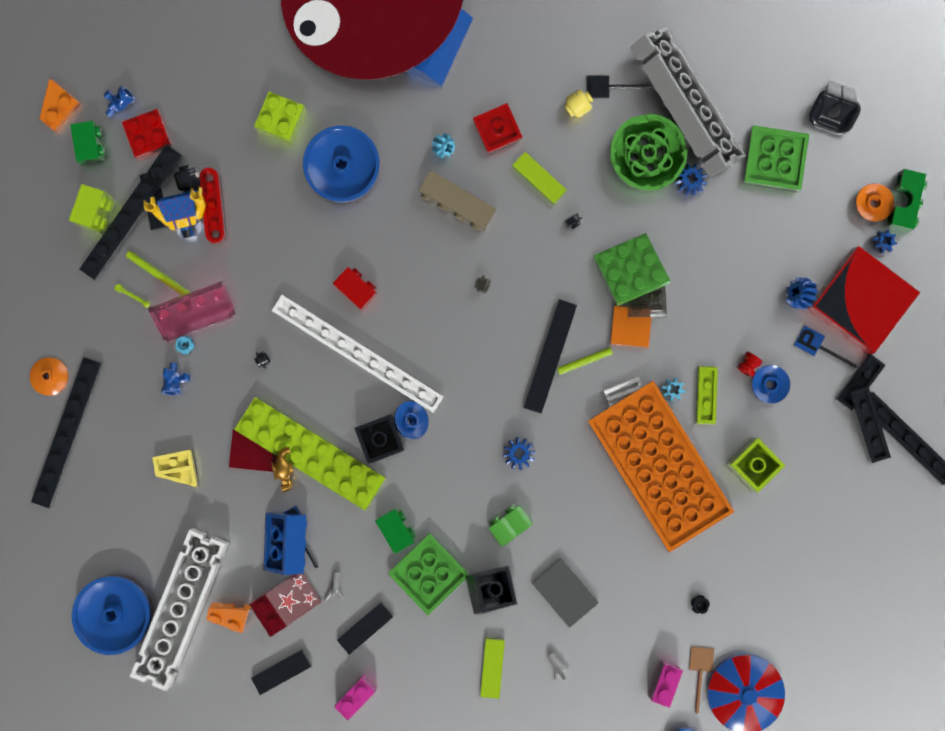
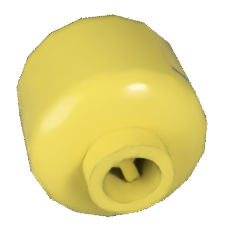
(578, 103)

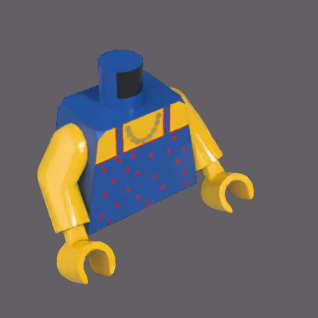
(179, 210)

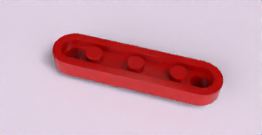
(213, 212)

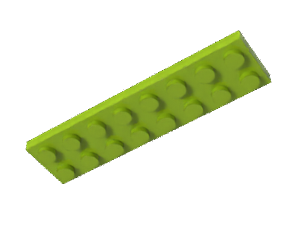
(310, 453)

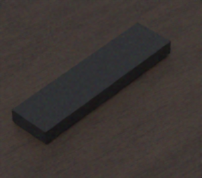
(869, 423)

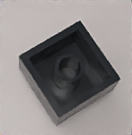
(379, 439)
(491, 590)

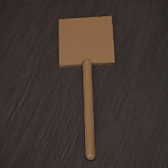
(701, 660)

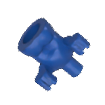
(118, 102)
(172, 380)

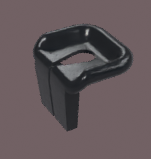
(826, 100)

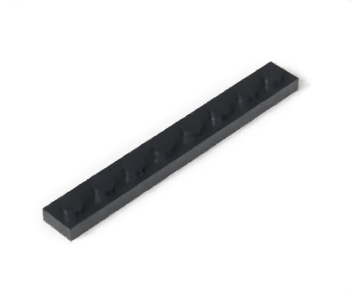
(131, 212)
(67, 432)

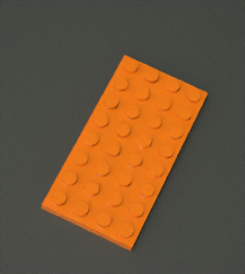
(660, 466)

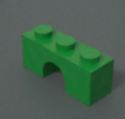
(912, 186)

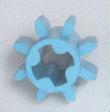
(443, 145)
(678, 391)

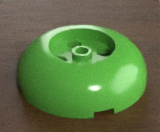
(660, 134)

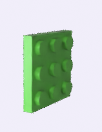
(776, 158)
(631, 269)
(428, 574)

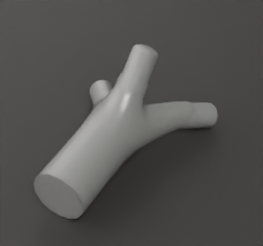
(334, 587)
(558, 667)

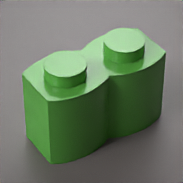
(510, 525)

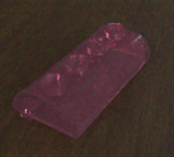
(193, 311)

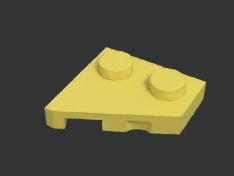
(176, 467)

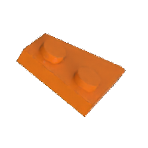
(57, 106)
(229, 616)

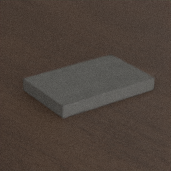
(565, 592)

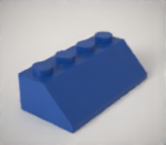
(439, 63)

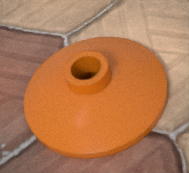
(881, 196)
(57, 379)

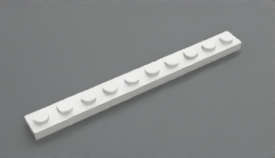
(357, 353)

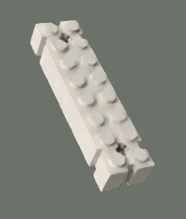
(179, 609)

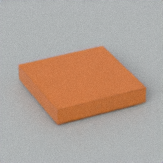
(629, 330)

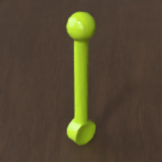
(119, 288)

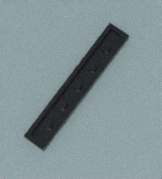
(550, 356)
(910, 440)

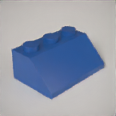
(284, 543)

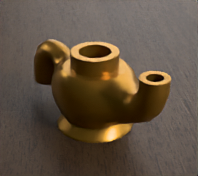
(283, 469)

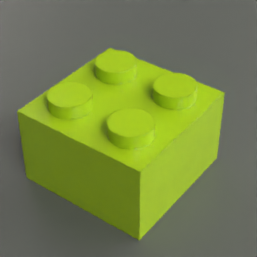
(280, 118)
(91, 208)
(755, 465)

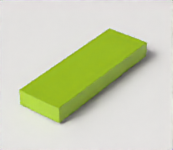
(539, 178)
(706, 395)
(492, 668)

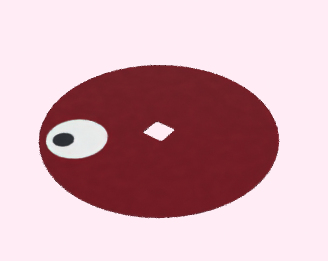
(369, 35)

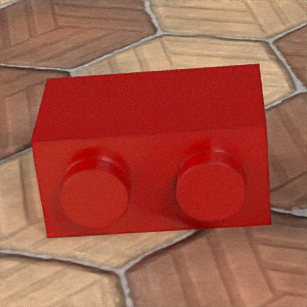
(355, 288)

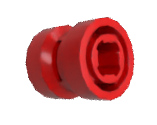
(749, 364)

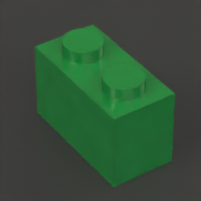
(87, 142)
(395, 530)

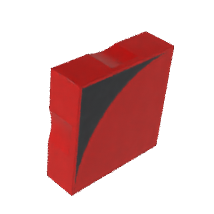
(864, 300)

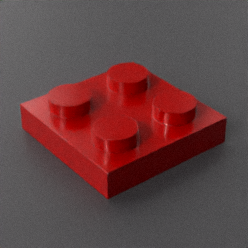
(497, 128)
(146, 133)

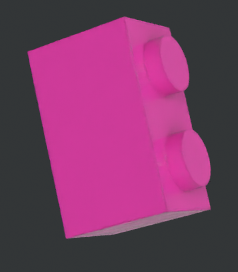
(665, 684)
(355, 697)

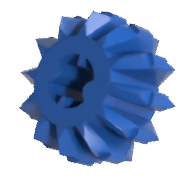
(697, 178)
(801, 293)
(514, 449)

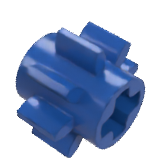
(881, 236)

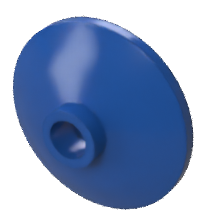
(780, 383)
(416, 415)

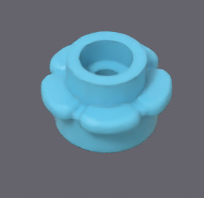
(189, 344)

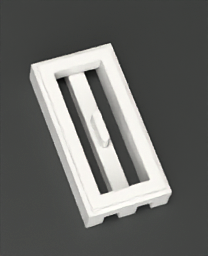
(637, 380)

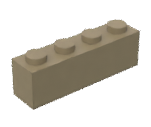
(457, 201)

